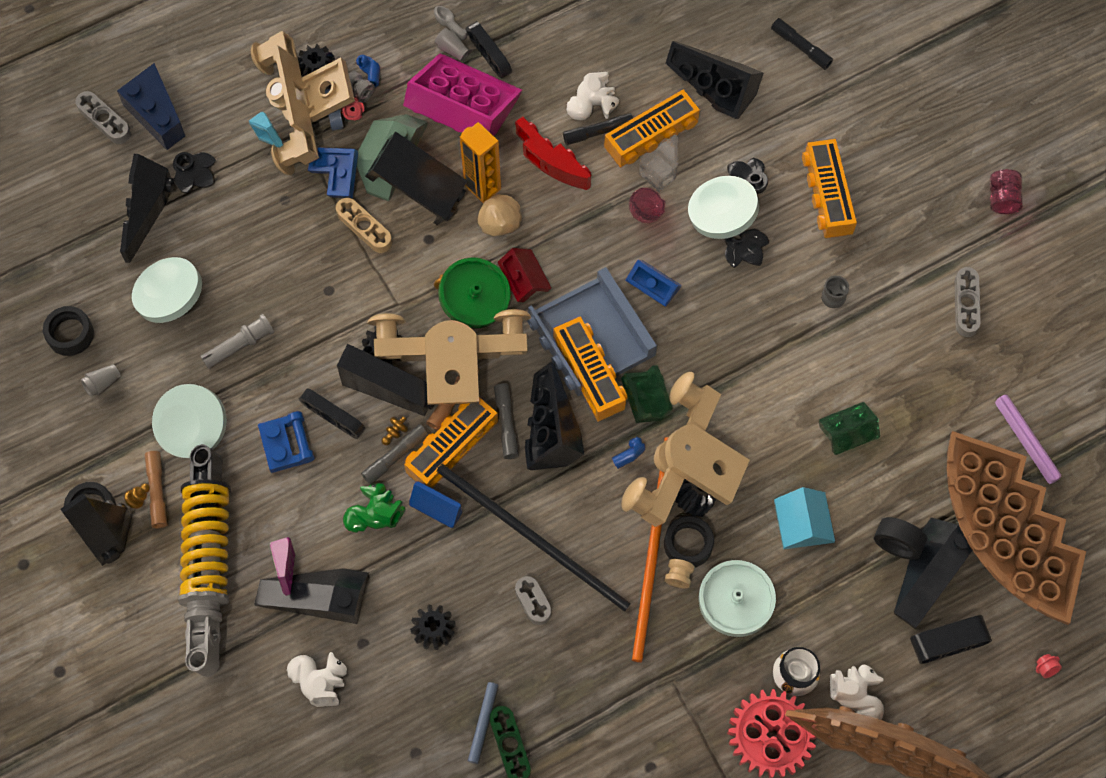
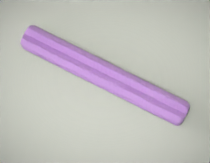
(1028, 439)

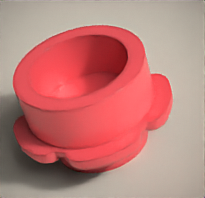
(356, 114)
(1048, 666)

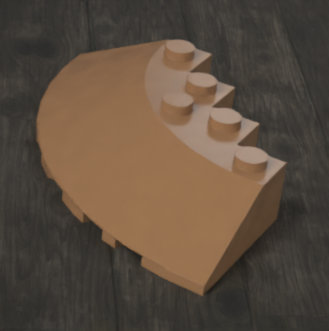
(1008, 528)
(885, 743)

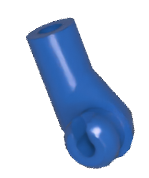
(370, 67)
(628, 456)

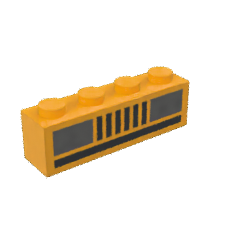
(651, 127)
(480, 162)
(829, 188)
(590, 368)
(450, 442)

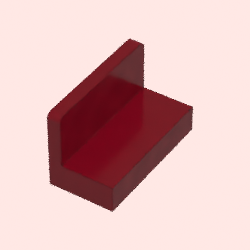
(523, 273)

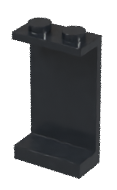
(418, 176)

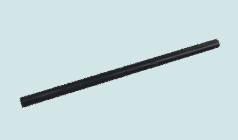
(533, 537)

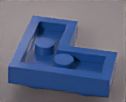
(340, 166)

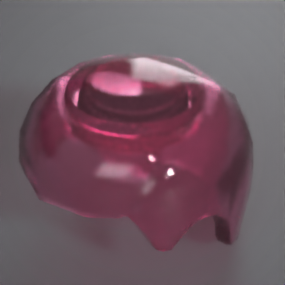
(646, 205)

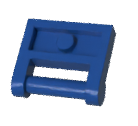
(277, 443)

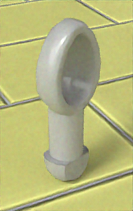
(446, 18)

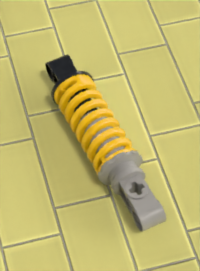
(202, 558)

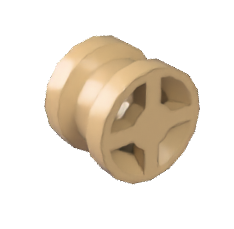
(679, 573)

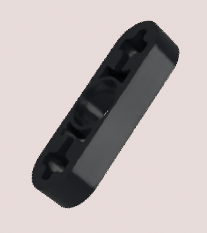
(488, 49)
(332, 413)

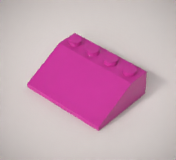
(460, 95)

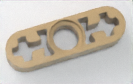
(362, 215)

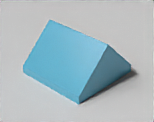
(804, 518)

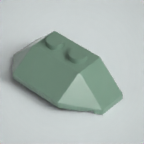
(379, 132)

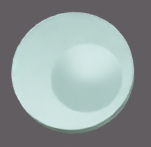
(723, 207)
(166, 290)
(188, 418)
(737, 598)

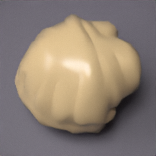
(499, 215)

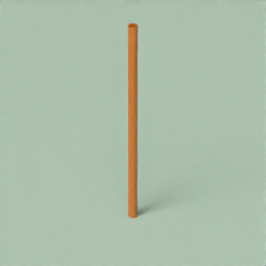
(647, 588)

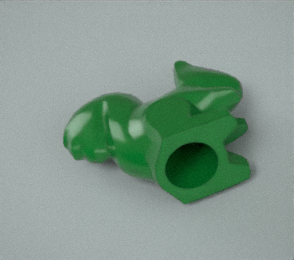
(378, 512)

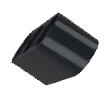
(950, 639)

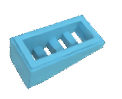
(265, 130)

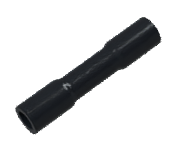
(813, 52)
(583, 133)

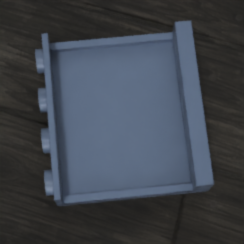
(612, 322)

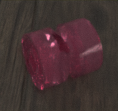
(1006, 191)

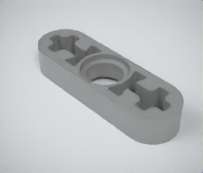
(106, 126)
(962, 311)

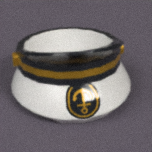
(797, 671)

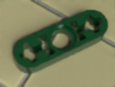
(497, 728)

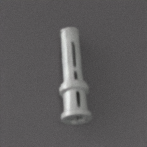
(247, 335)

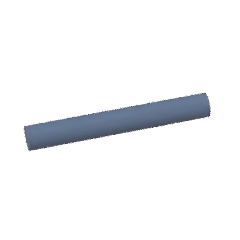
(482, 724)

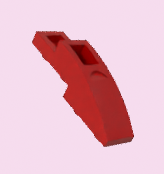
(553, 161)

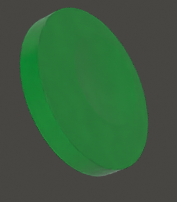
(473, 292)

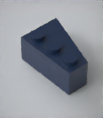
(151, 105)

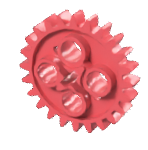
(754, 749)

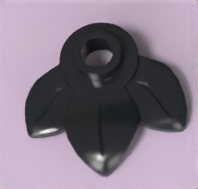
(750, 172)
(195, 173)
(747, 249)

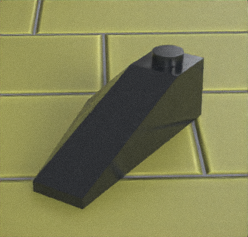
(721, 81)
(149, 196)
(554, 430)
(100, 525)
(933, 571)
(321, 594)

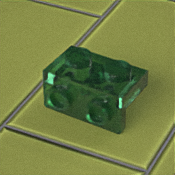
(647, 395)
(850, 427)

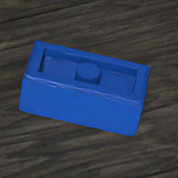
(653, 282)
(435, 504)

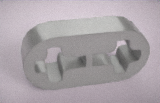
(538, 597)

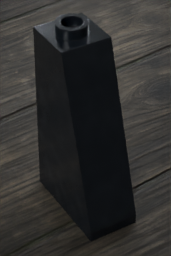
(382, 380)

